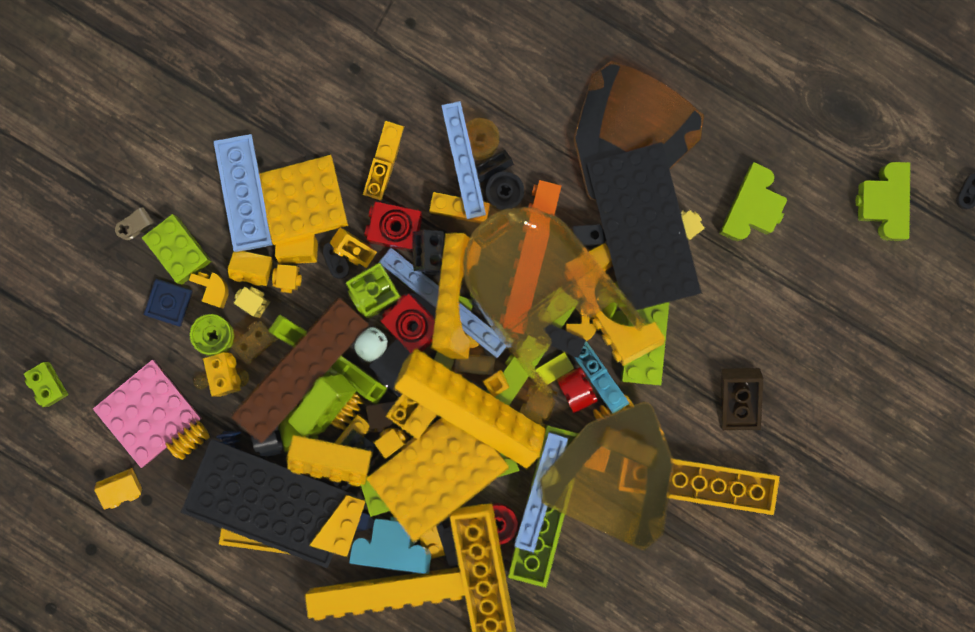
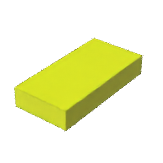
(555, 368)

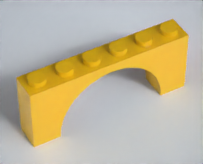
(448, 331)
(625, 340)

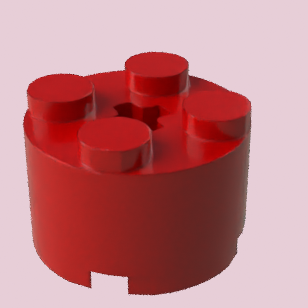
(577, 390)
(509, 525)

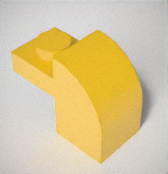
(216, 290)
(584, 330)

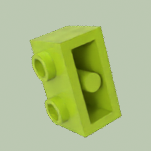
(45, 384)

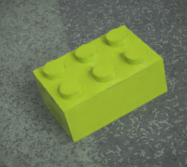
(176, 249)
(321, 405)

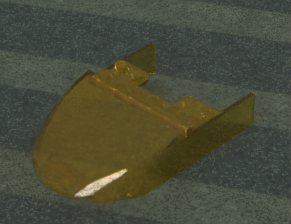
(527, 274)

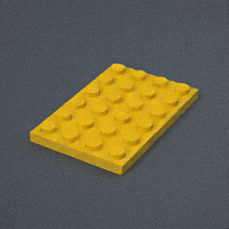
(435, 477)

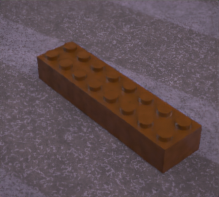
(299, 370)

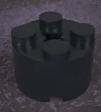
(509, 182)
(270, 446)

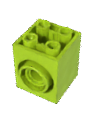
(373, 291)

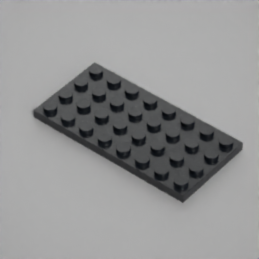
(644, 227)
(262, 501)

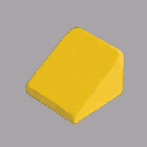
(496, 383)

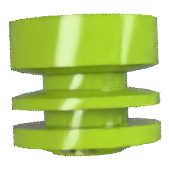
(208, 325)

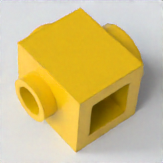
(286, 278)

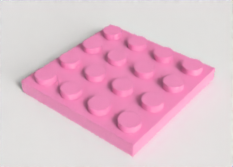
(146, 413)

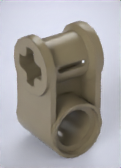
(137, 222)

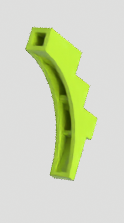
(356, 376)

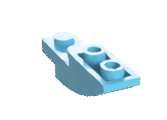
(601, 379)

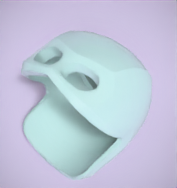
(369, 345)

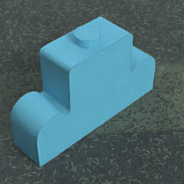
(390, 549)

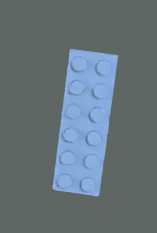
(242, 193)

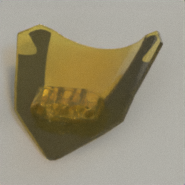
(615, 476)

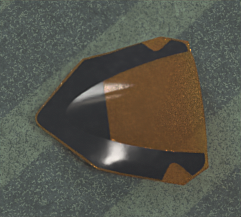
(631, 112)

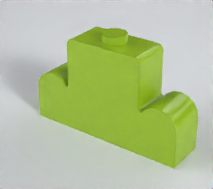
(887, 201)
(754, 205)

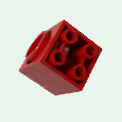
(383, 220)
(400, 321)

